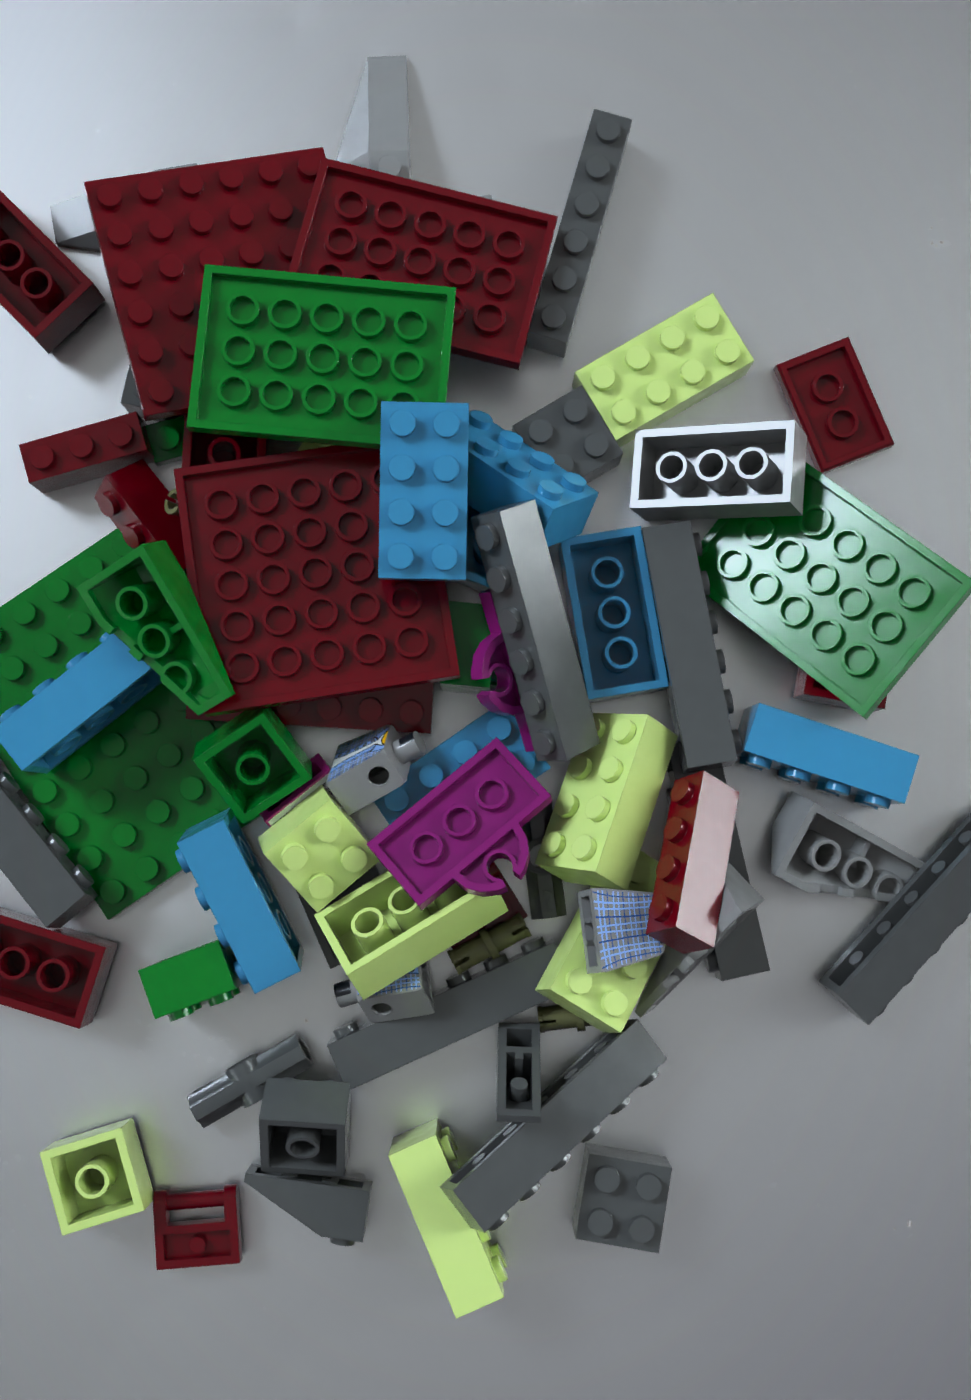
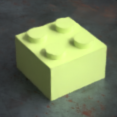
(318, 848)
(97, 1176)

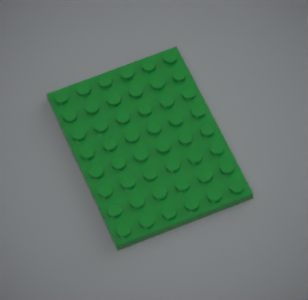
(133, 783)

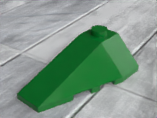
(157, 616)

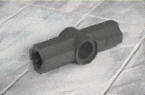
(543, 887)
(245, 1081)

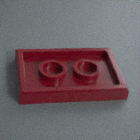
(833, 406)

